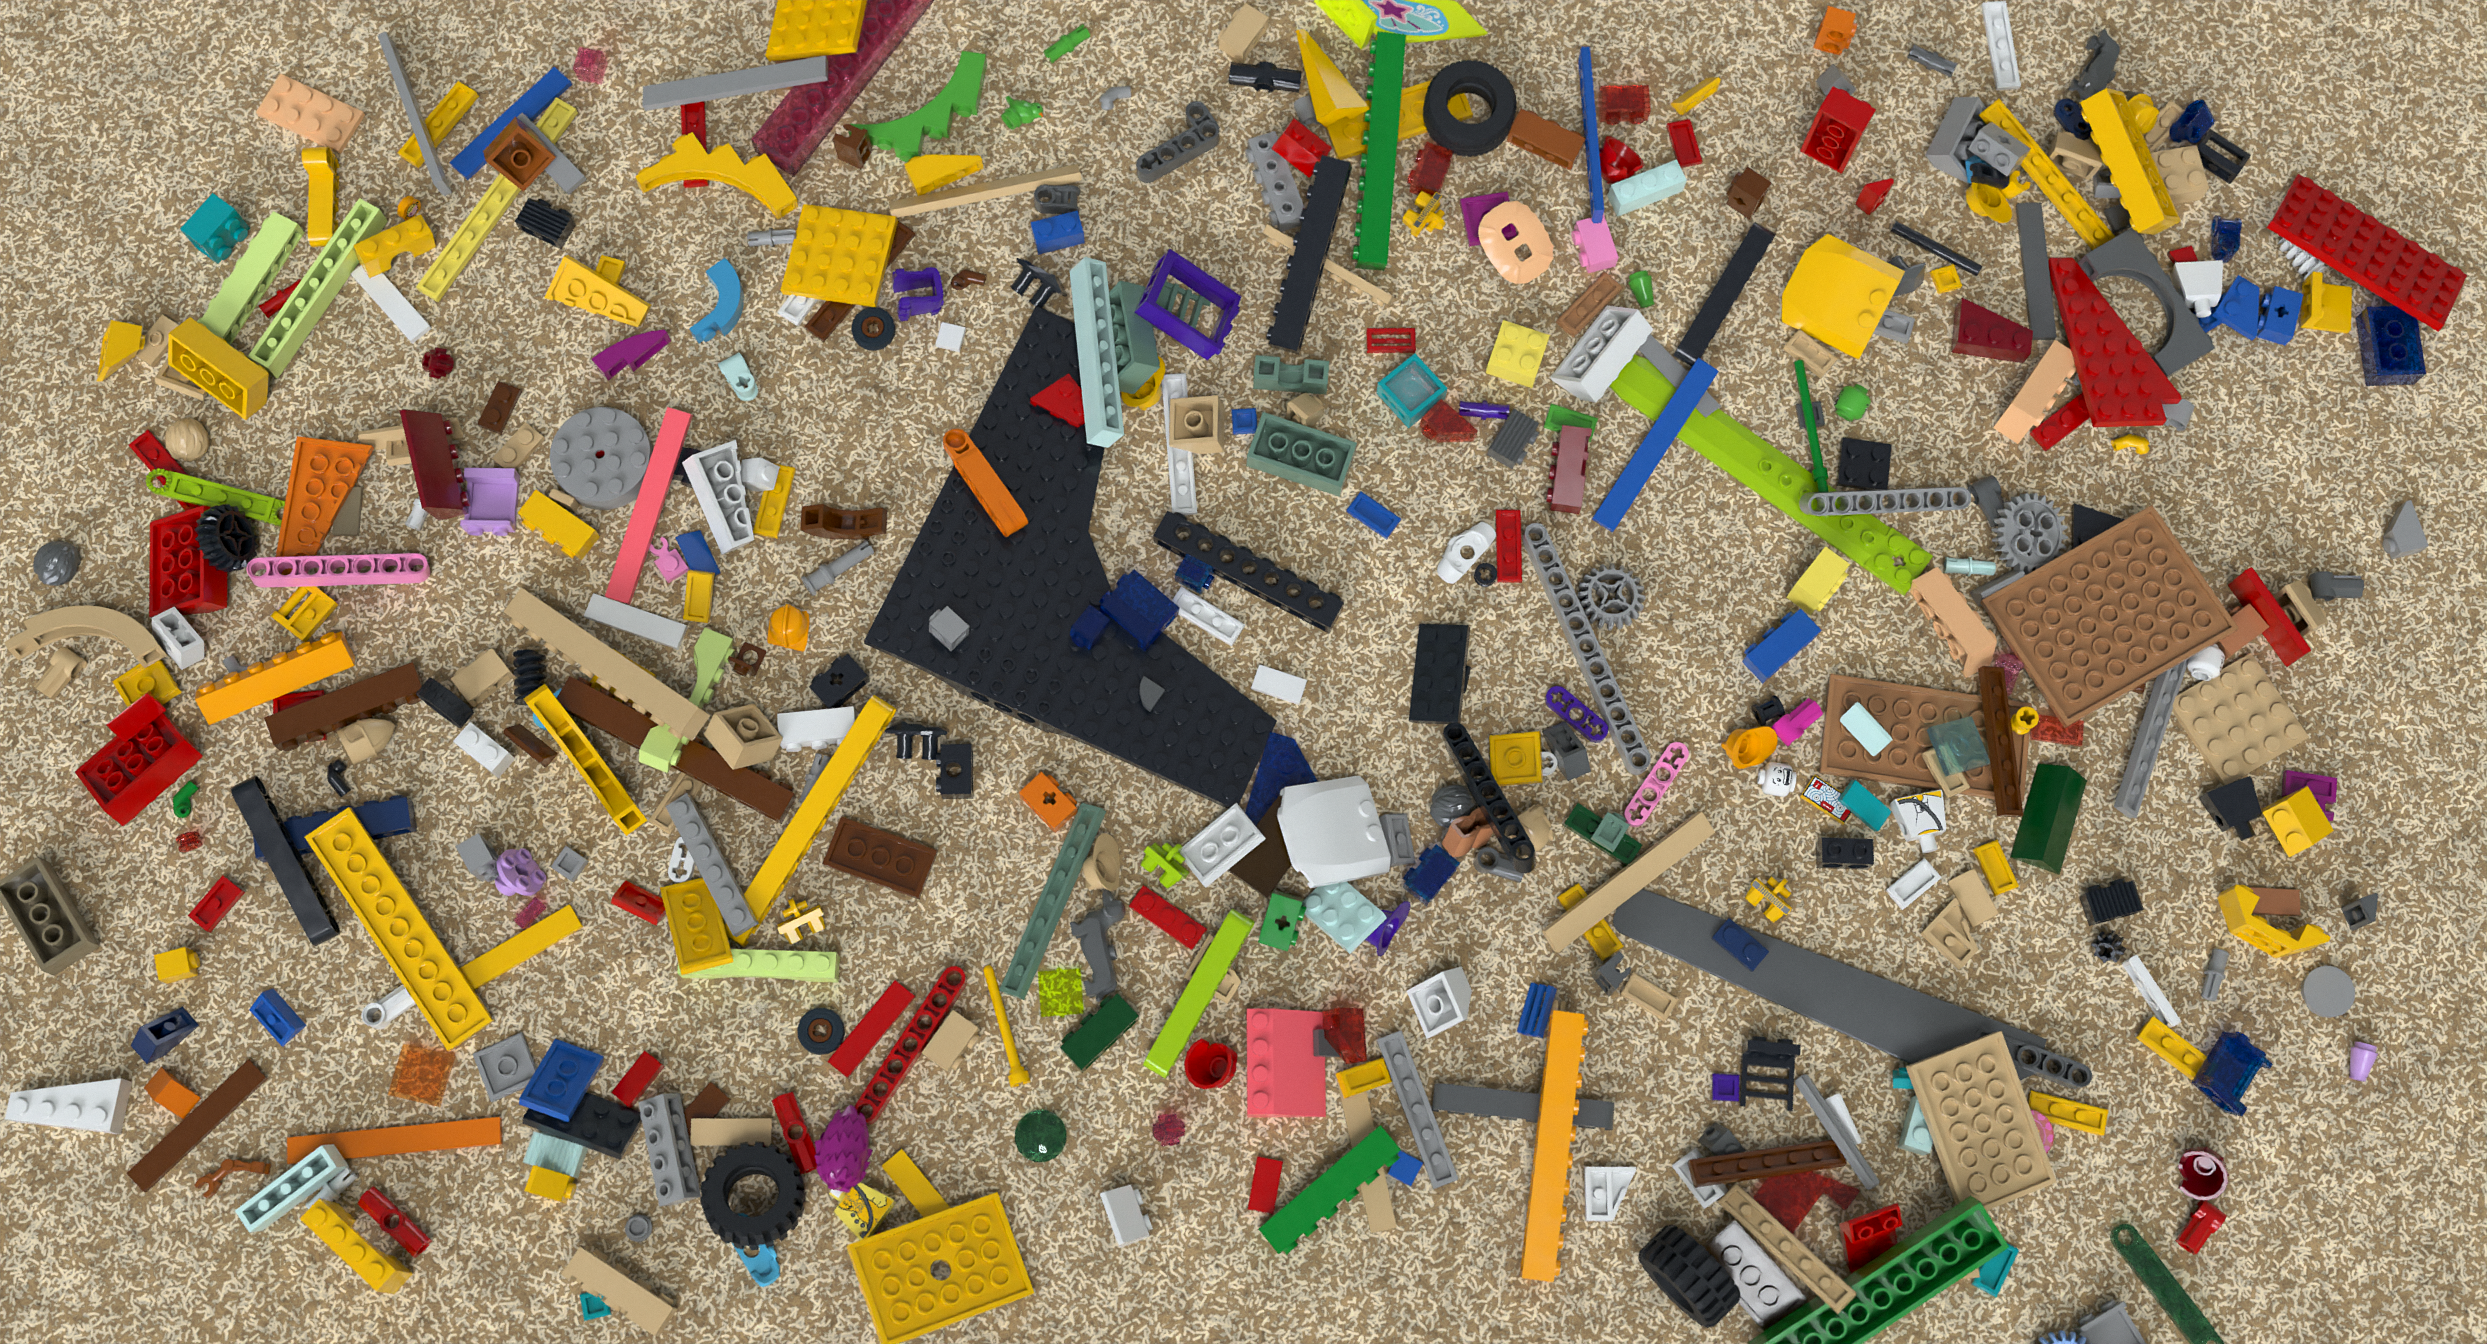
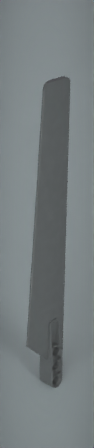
(1833, 993)

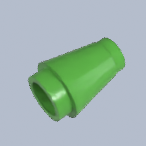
(1642, 288)

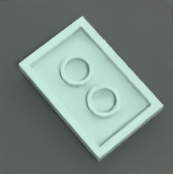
(1343, 914)

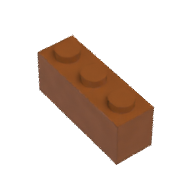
(1546, 139)

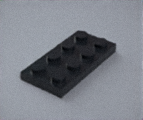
(1439, 674)
(595, 1125)

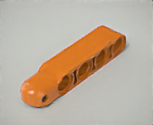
(984, 482)

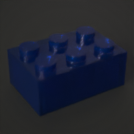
(2390, 346)

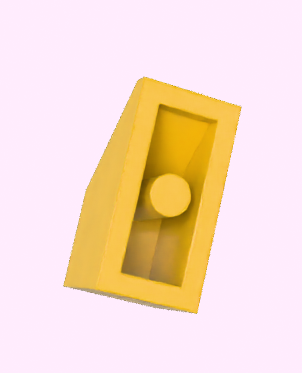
(550, 1184)

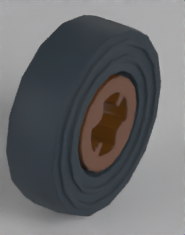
(877, 340)
(823, 1017)

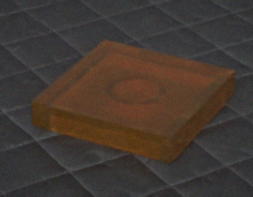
(421, 1075)

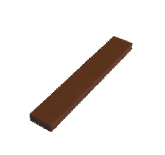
(833, 313)
(2000, 741)
(197, 1126)
(1765, 1163)

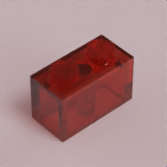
(1624, 104)
(1431, 169)

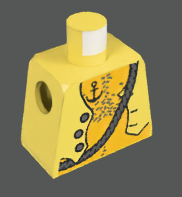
(862, 1209)

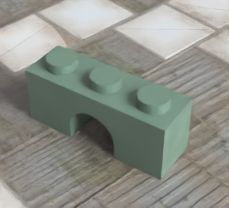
(1277, 376)

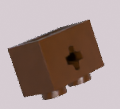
(1747, 192)

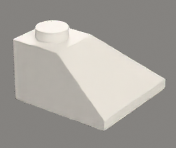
(1441, 1001)

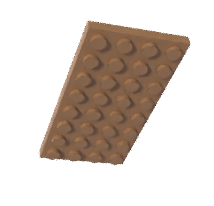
(1905, 716)

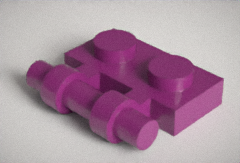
(2322, 788)

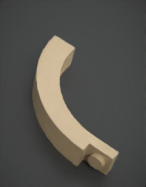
(86, 621)

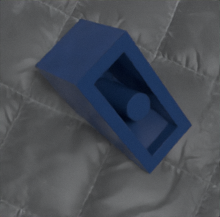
(163, 1034)

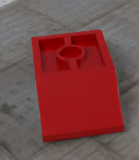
(1869, 1235)

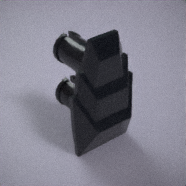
(1049, 283)
(906, 729)

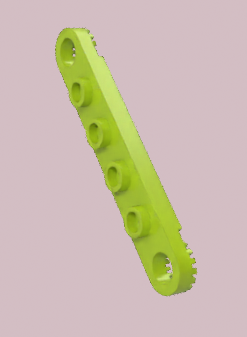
(210, 494)

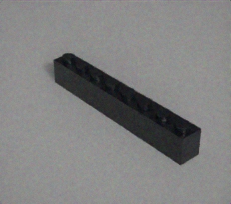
(1310, 254)

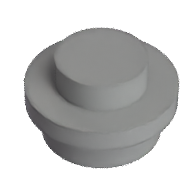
(638, 1228)

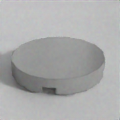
(2328, 991)

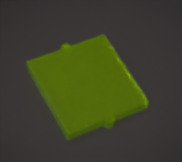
(1060, 992)

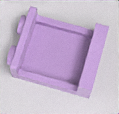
(492, 501)

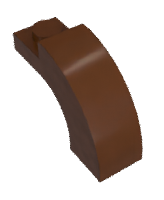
(843, 524)

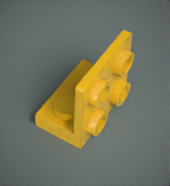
(2325, 305)

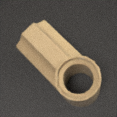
(63, 668)

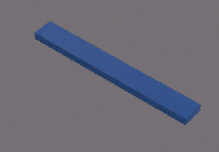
(1591, 135)
(1655, 445)

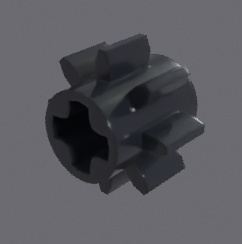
(2108, 946)

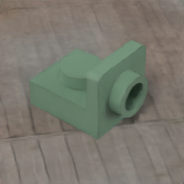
(1610, 831)

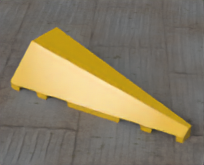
(1329, 88)

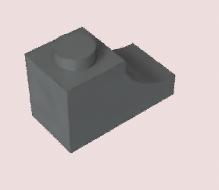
(1568, 750)

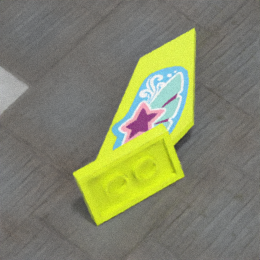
(1415, 18)

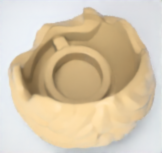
(187, 440)

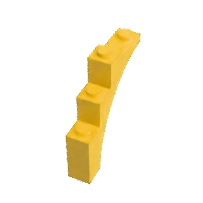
(722, 165)
(586, 759)

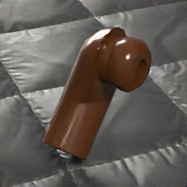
(966, 278)

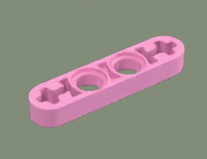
(1655, 784)

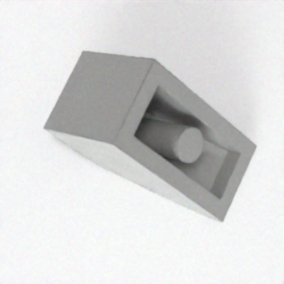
(2404, 533)

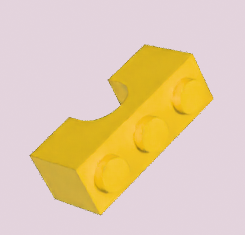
(379, 250)

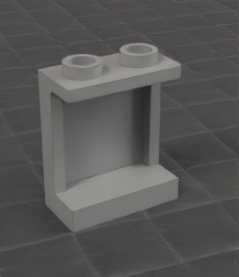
(2109, 1326)

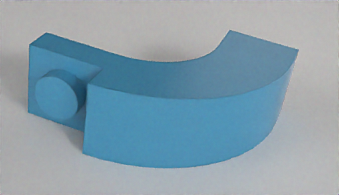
(729, 304)

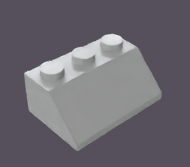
(1955, 136)

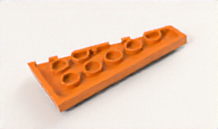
(316, 491)

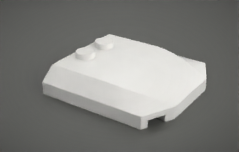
(1333, 831)

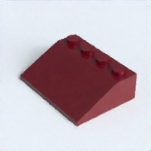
(435, 464)

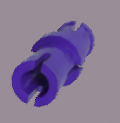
(1484, 410)

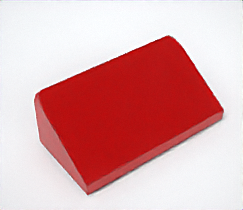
(1873, 195)
(136, 716)
(638, 1079)

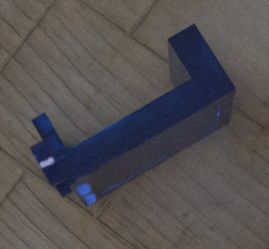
(1139, 608)
(2230, 1071)

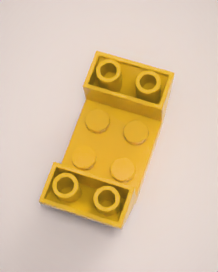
(2237, 906)

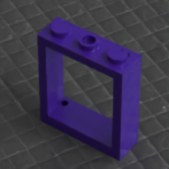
(1203, 284)

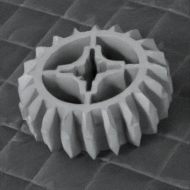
(1619, 603)

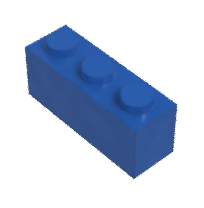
(1780, 645)

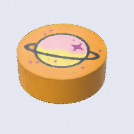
(408, 207)

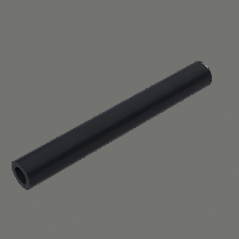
(1936, 248)

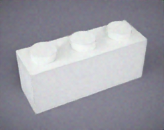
(815, 727)

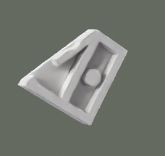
(1605, 1190)

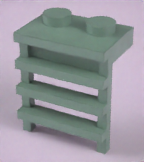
(1167, 298)

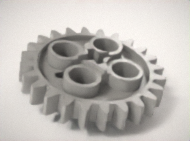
(2029, 532)

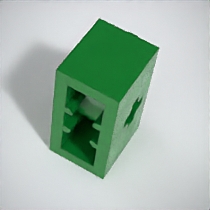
(1272, 933)

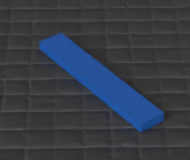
(532, 104)

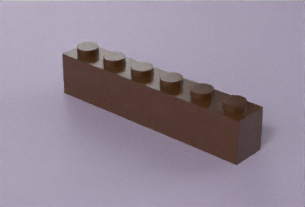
(344, 707)

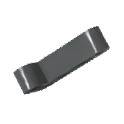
(1175, 148)

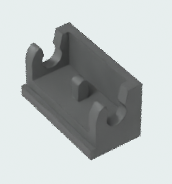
(1609, 977)

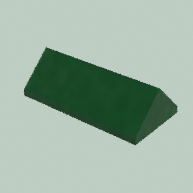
(2049, 817)

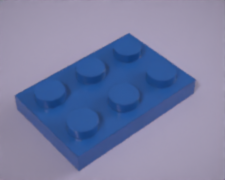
(561, 1080)

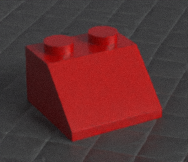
(1301, 146)

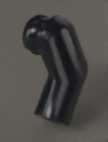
(334, 777)

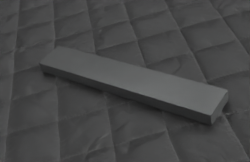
(2036, 271)

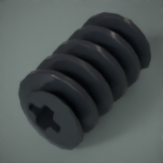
(527, 673)

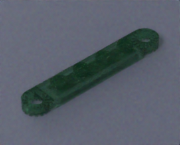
(2164, 1287)

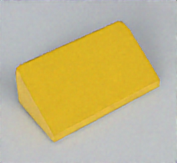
(1696, 95)

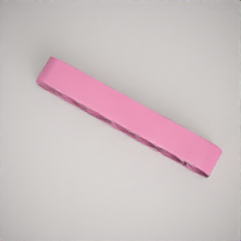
(327, 565)

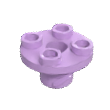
(518, 873)

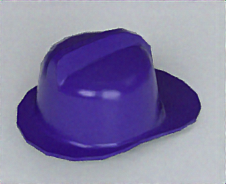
(1384, 933)

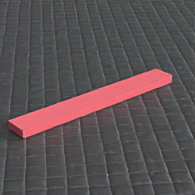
(648, 505)

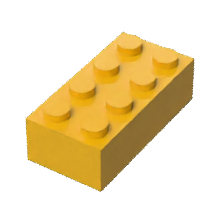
(218, 368)

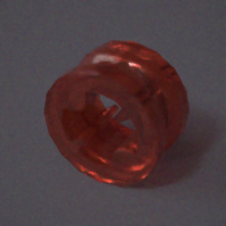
(188, 841)

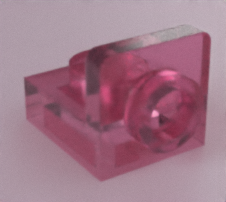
(2012, 667)

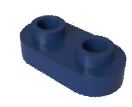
(2072, 119)

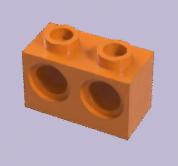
(1835, 31)

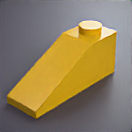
(936, 171)

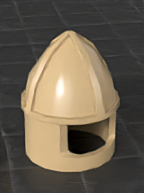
(366, 738)

